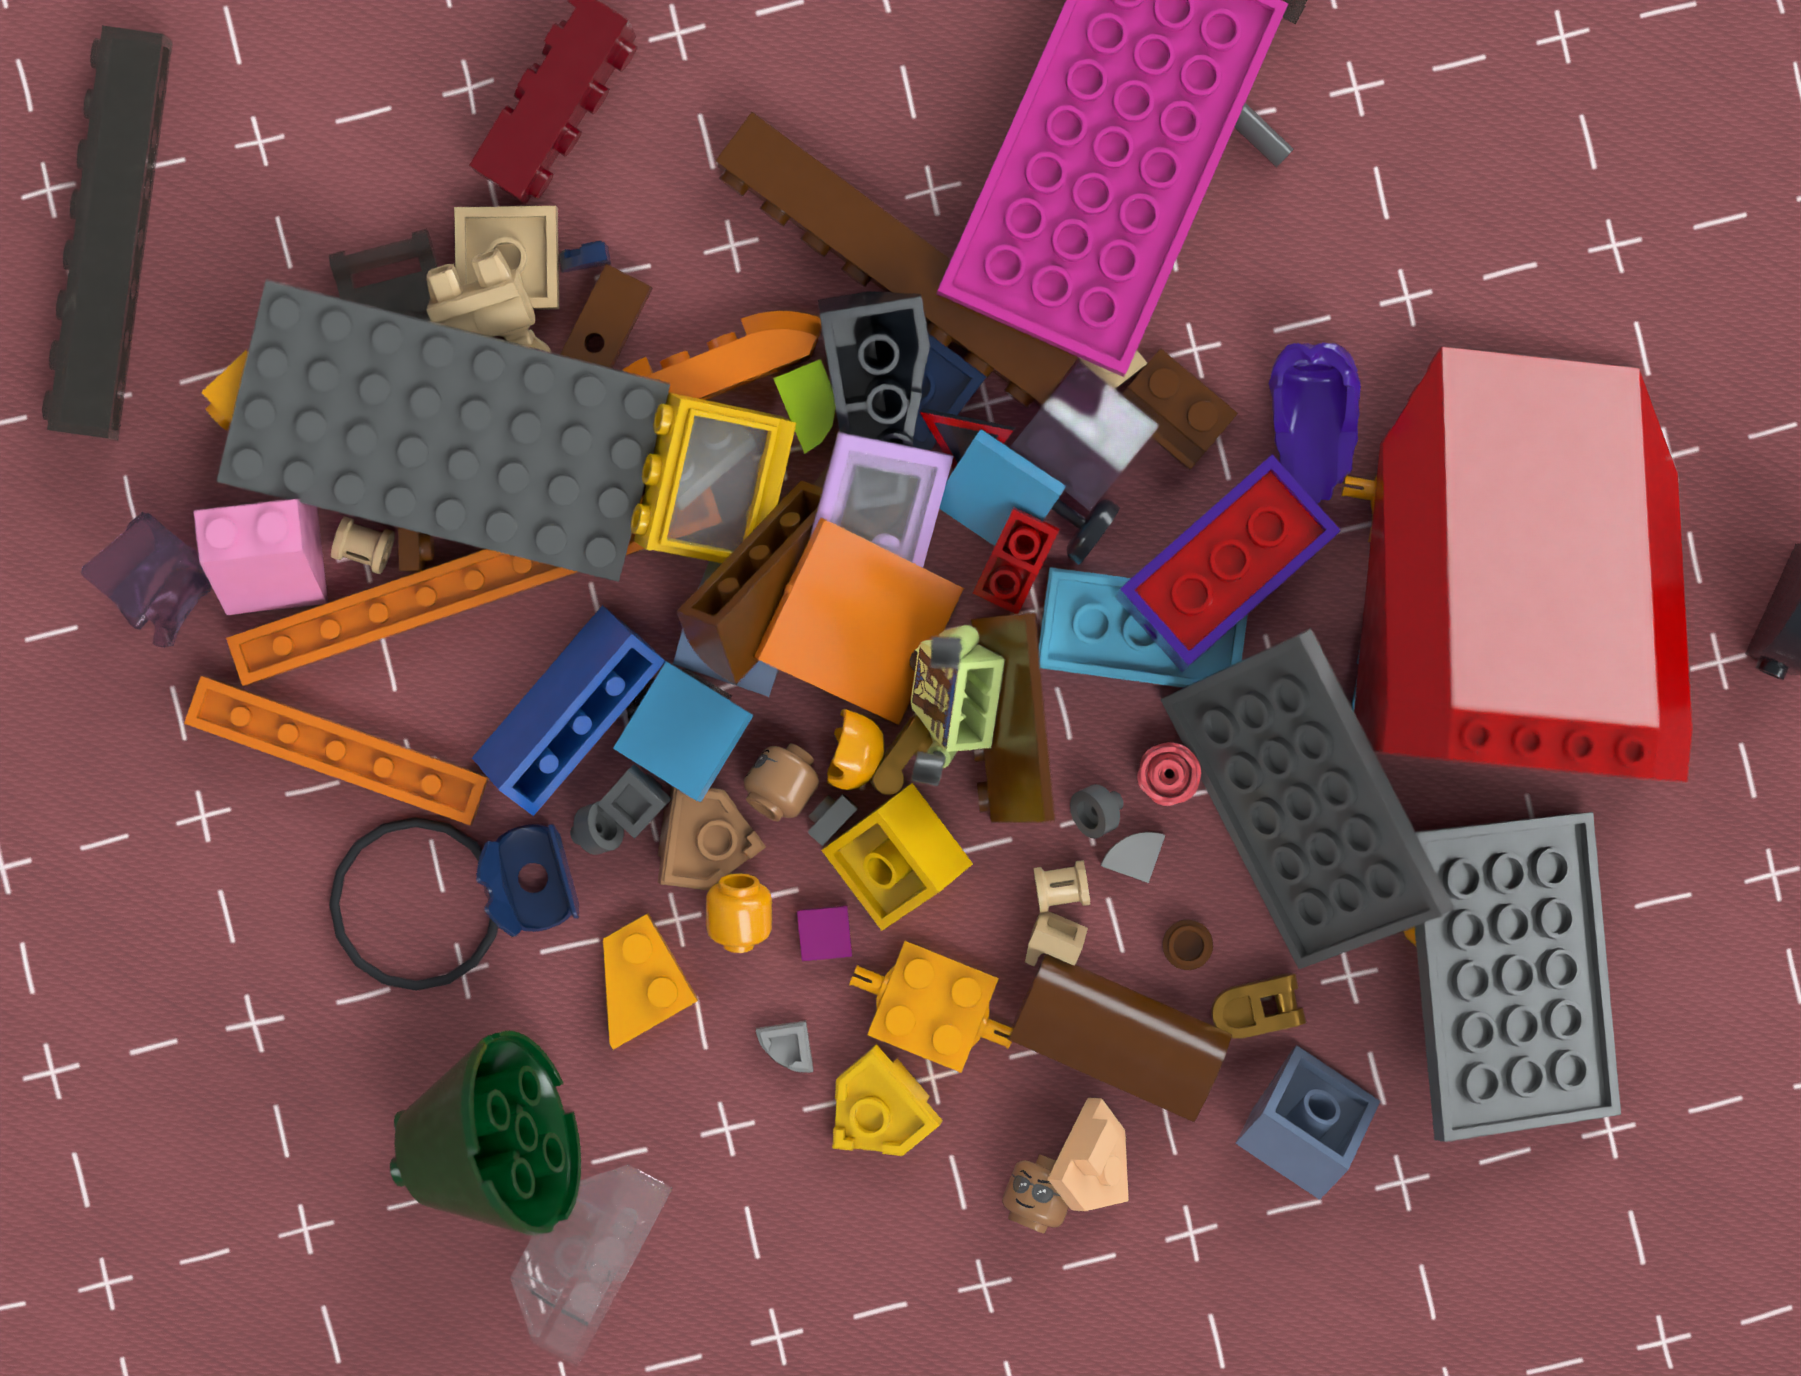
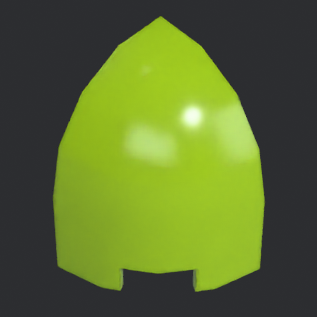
(808, 402)

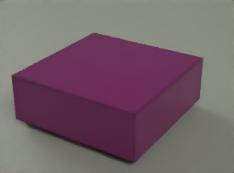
(824, 933)

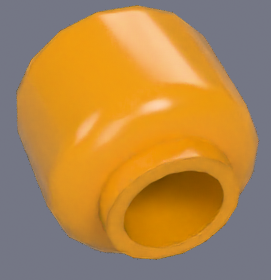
(738, 912)

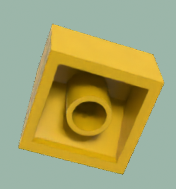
(897, 857)

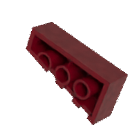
(555, 99)

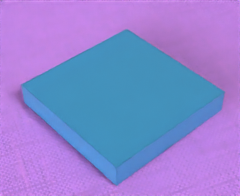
(992, 483)
(683, 731)

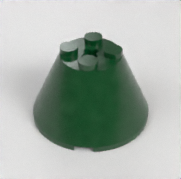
(493, 1139)

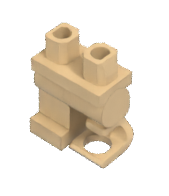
(486, 307)

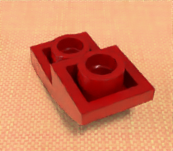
(1016, 560)

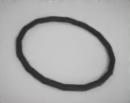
(337, 917)

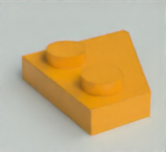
(641, 981)

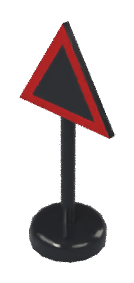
(956, 434)

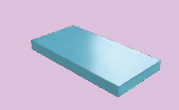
(1095, 635)

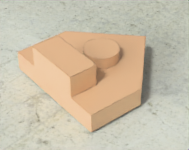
(1093, 1160)

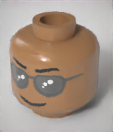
(781, 782)
(1032, 1197)

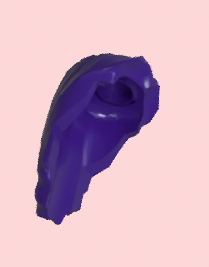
(1316, 414)

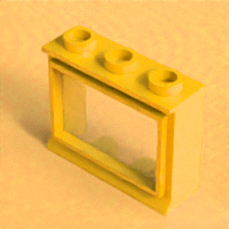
(710, 477)

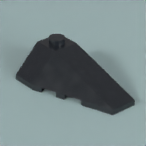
(876, 362)

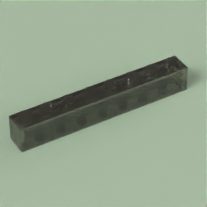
(108, 233)

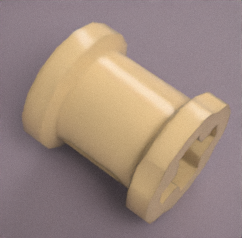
(362, 544)
(1076, 890)

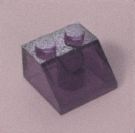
(1085, 435)

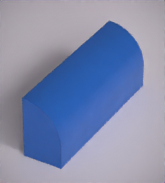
(567, 710)

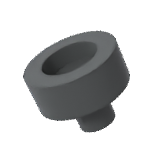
(1096, 810)
(596, 830)

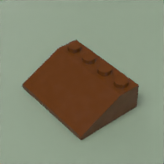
(1018, 759)

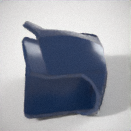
(511, 905)

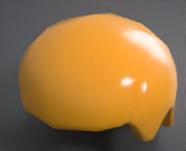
(857, 753)

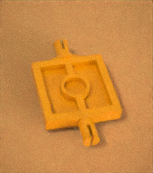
(932, 1006)

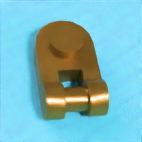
(911, 739)
(1241, 1011)

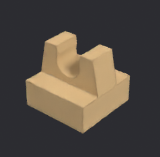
(1056, 938)

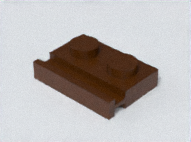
(1183, 407)

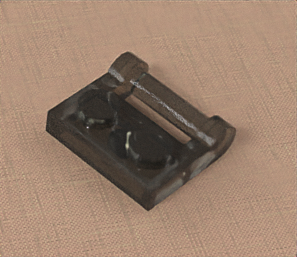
(401, 294)

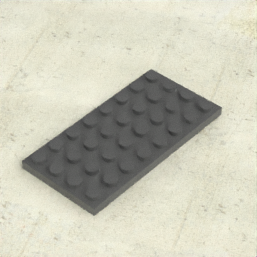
(441, 430)

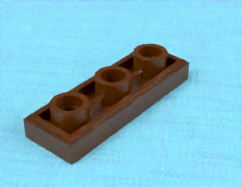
(609, 314)

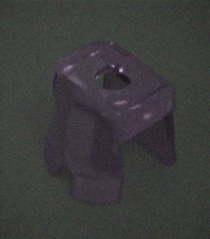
(150, 577)

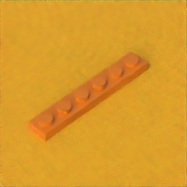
(336, 750)

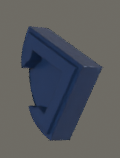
(587, 256)

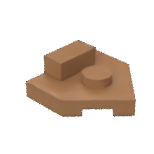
(703, 840)

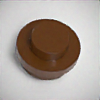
(1187, 944)

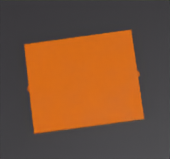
(856, 620)

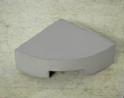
(1135, 855)
(788, 1045)

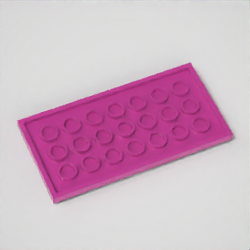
(1108, 168)

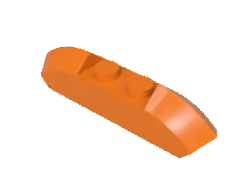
(771, 344)

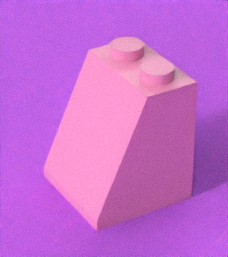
(262, 556)

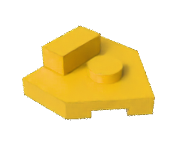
(881, 1107)

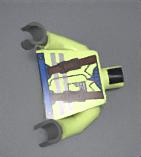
(954, 697)

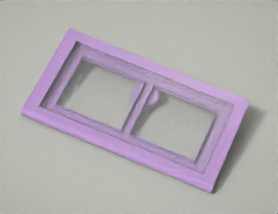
(885, 493)

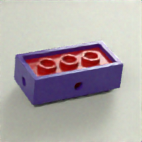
(1227, 563)

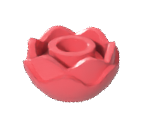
(1167, 790)

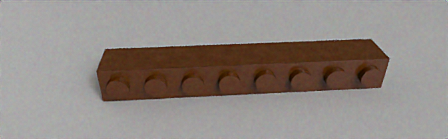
(882, 252)

